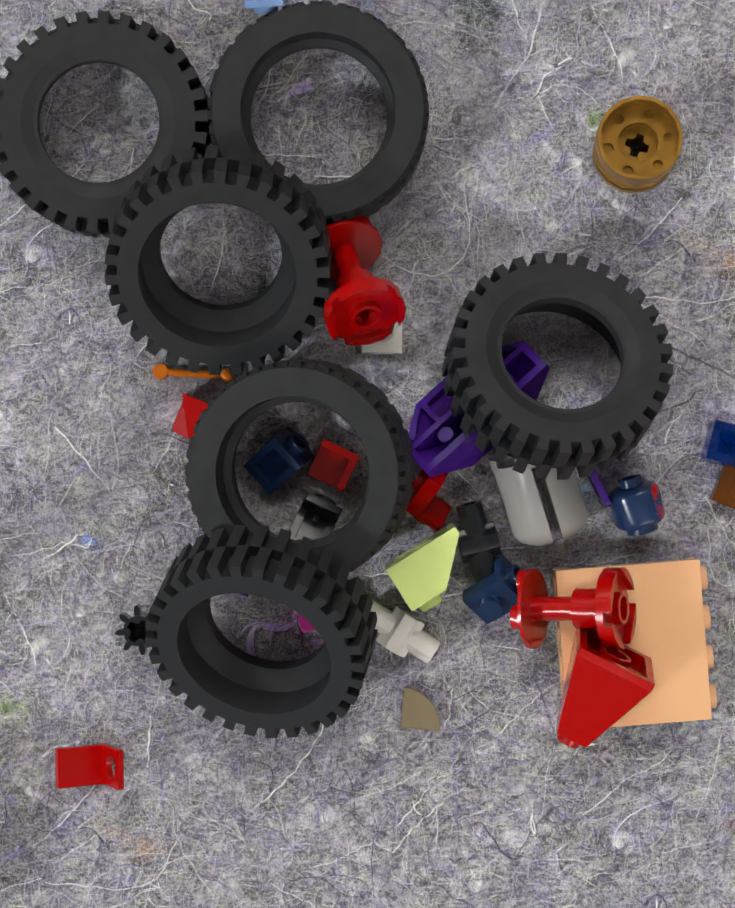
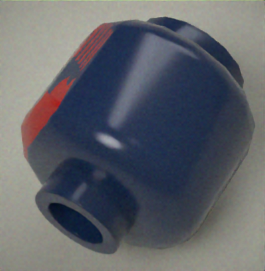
(636, 505)

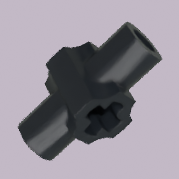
(477, 539)

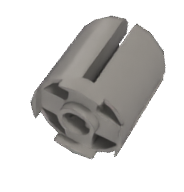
(525, 506)

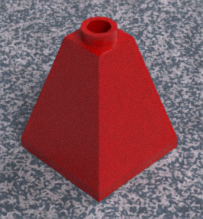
(600, 688)

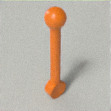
(161, 372)

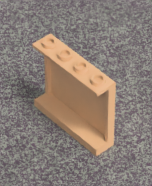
(667, 630)

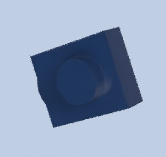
(494, 594)

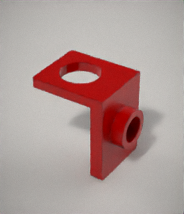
(89, 766)

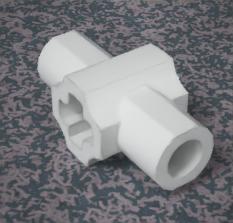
(403, 633)

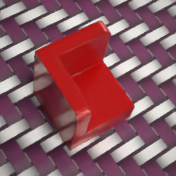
(333, 465)

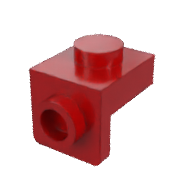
(424, 504)

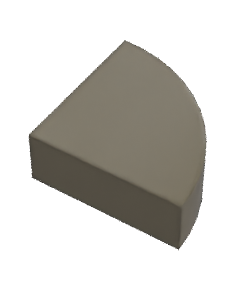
(418, 711)

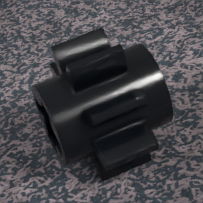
(129, 629)

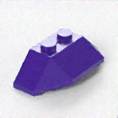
(436, 434)

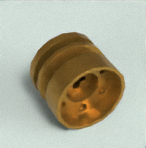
(643, 122)

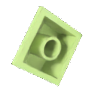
(425, 569)

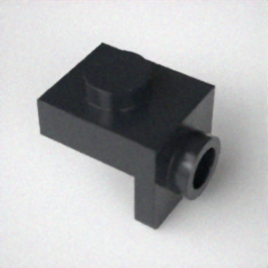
(315, 517)

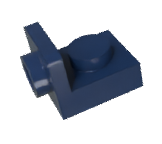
(279, 459)

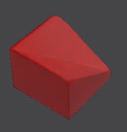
(188, 415)

